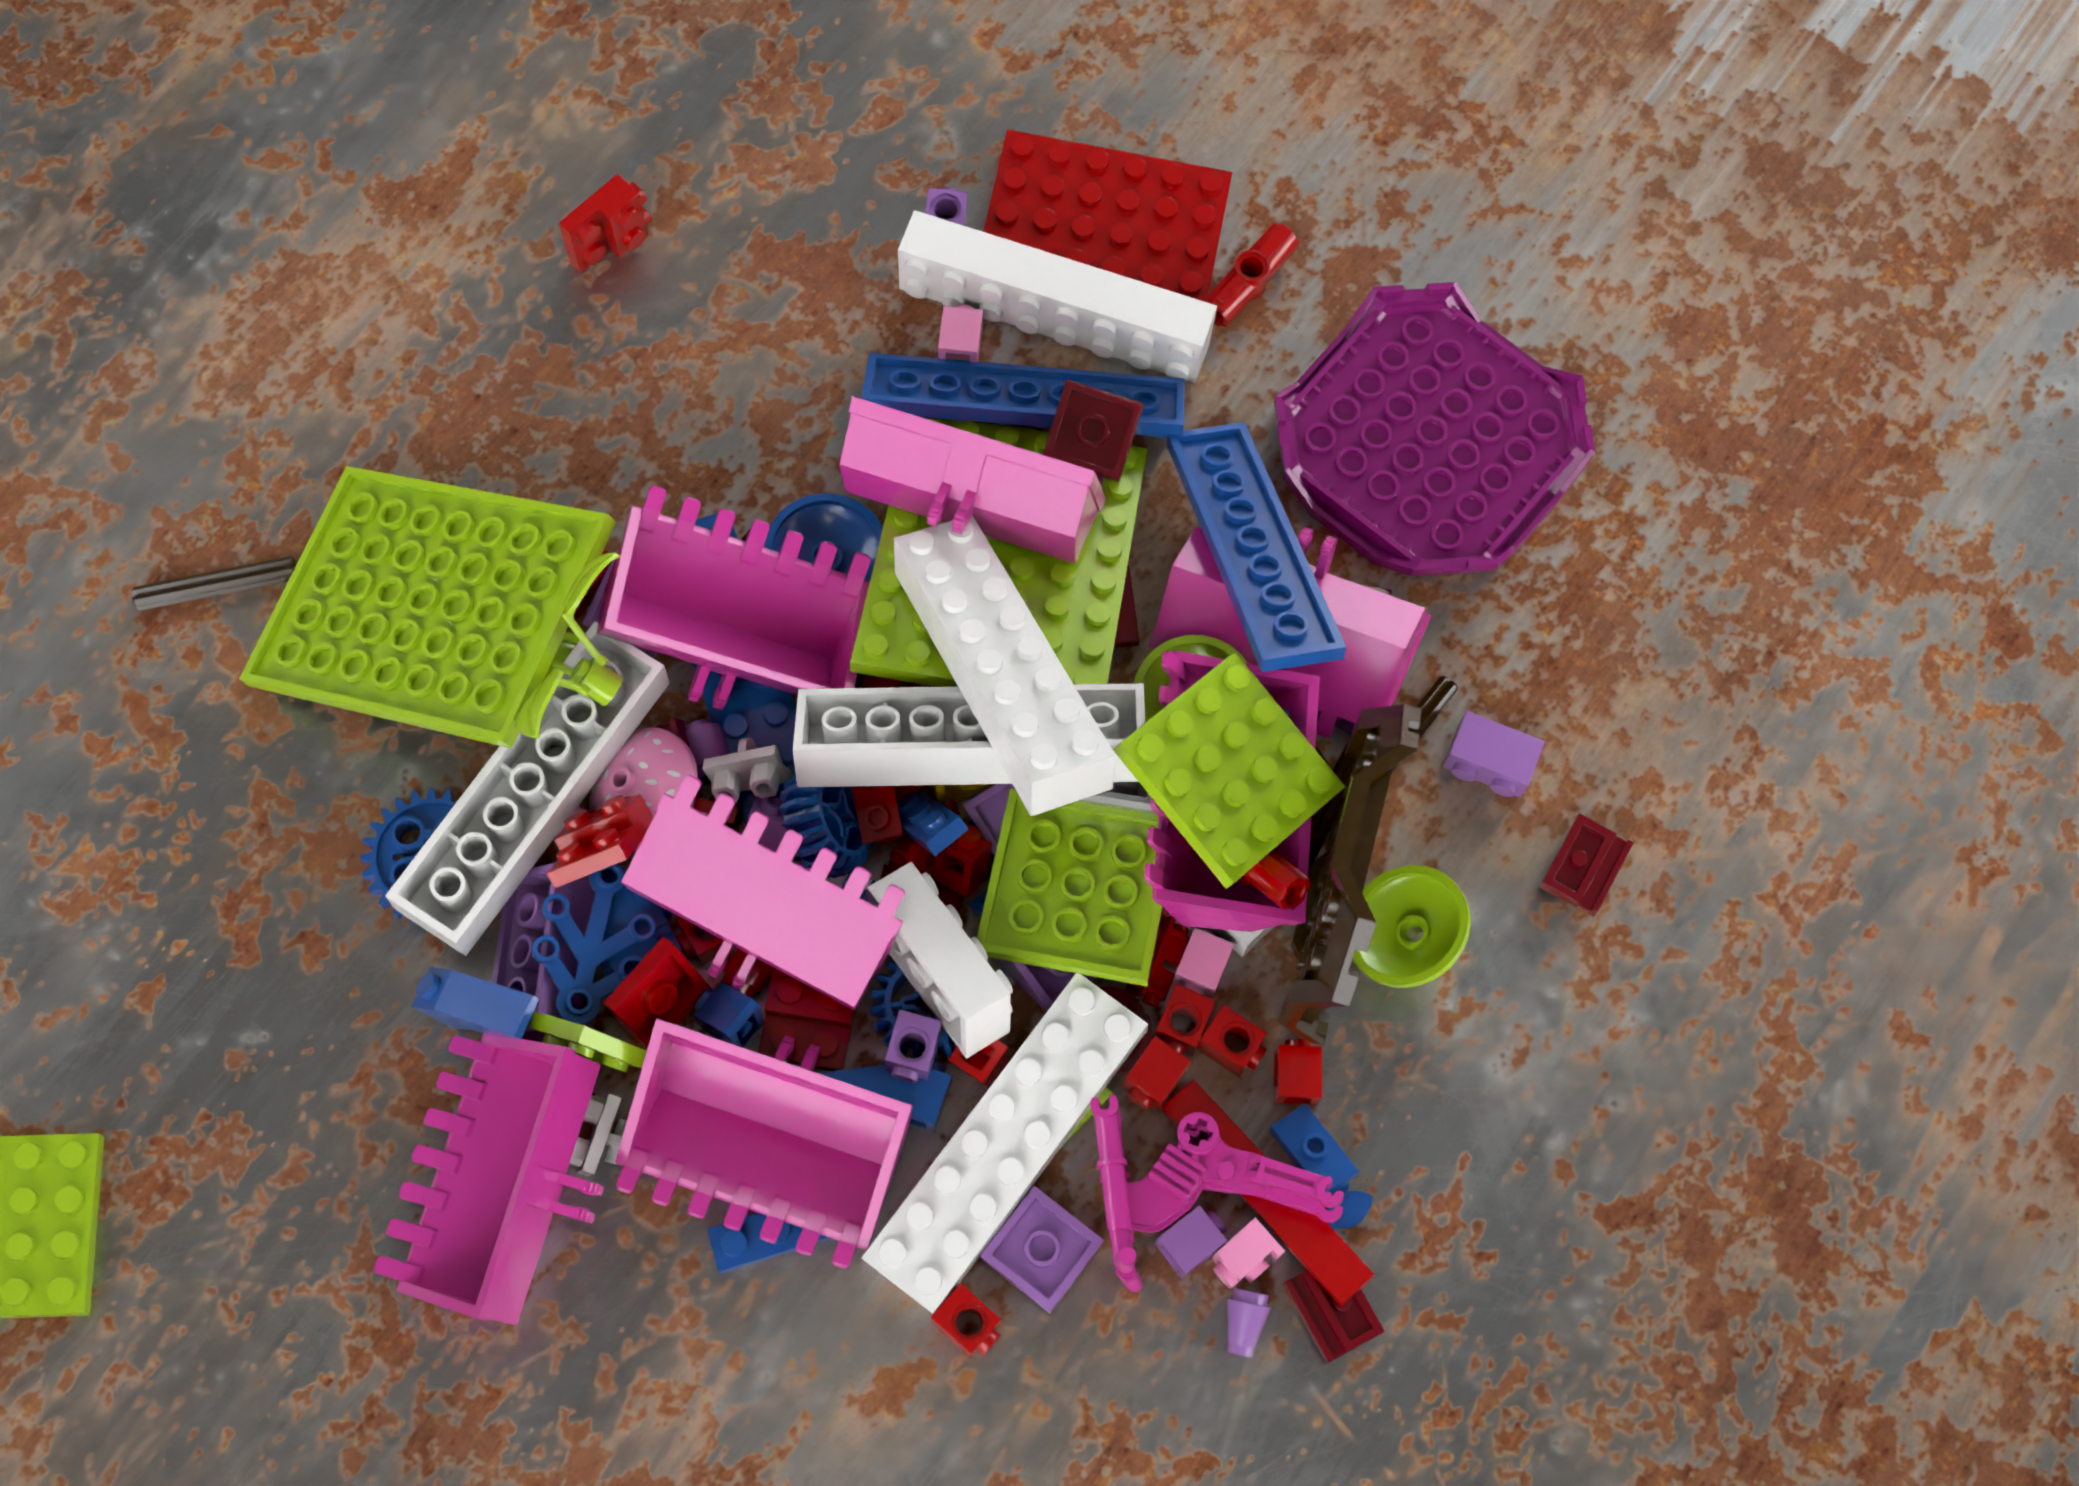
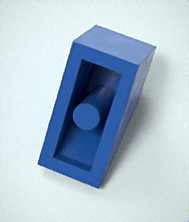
(728, 1015)

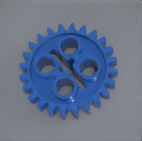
(418, 815)

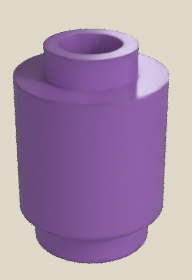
(705, 742)

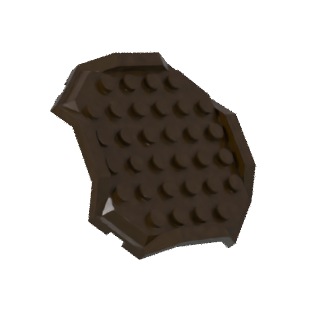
(1335, 908)

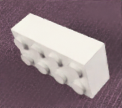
(945, 963)

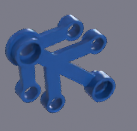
(589, 949)

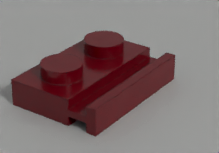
(1586, 864)
(1332, 1327)

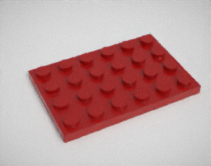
(1111, 209)

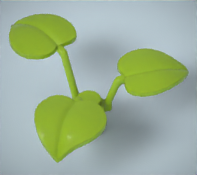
(588, 677)

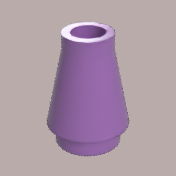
(1246, 1320)

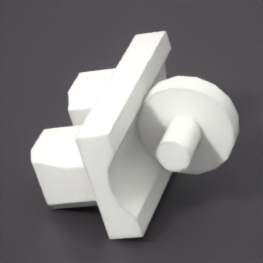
(747, 770)
(601, 1115)

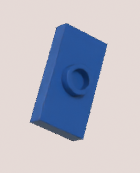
(1313, 1147)

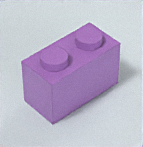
(1493, 755)

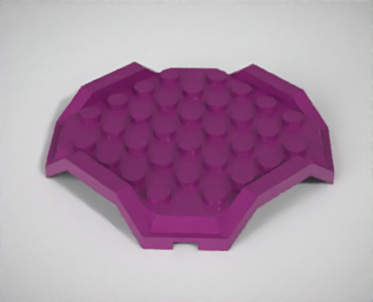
(1431, 435)

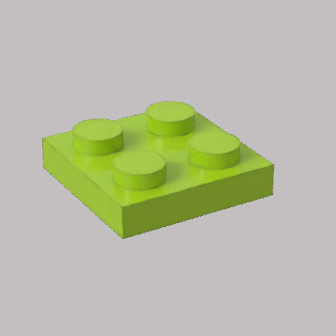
(588, 1042)

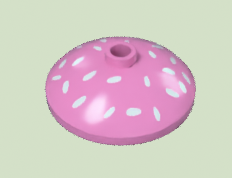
(647, 764)

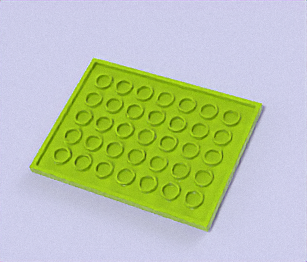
(1070, 601)
(427, 604)

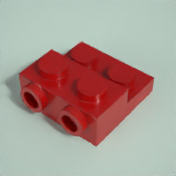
(605, 221)
(599, 838)
(659, 988)
(809, 1018)

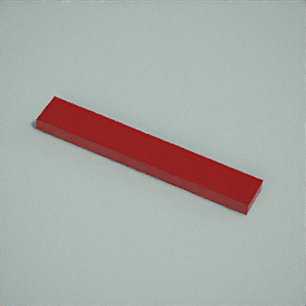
(1302, 1233)

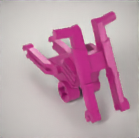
(1182, 1176)

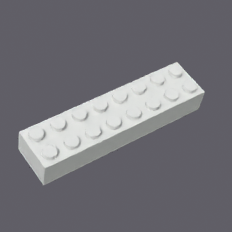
(1055, 297)
(1004, 667)
(925, 735)
(523, 799)
(1005, 1143)

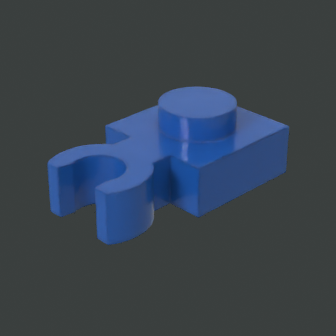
(659, 916)

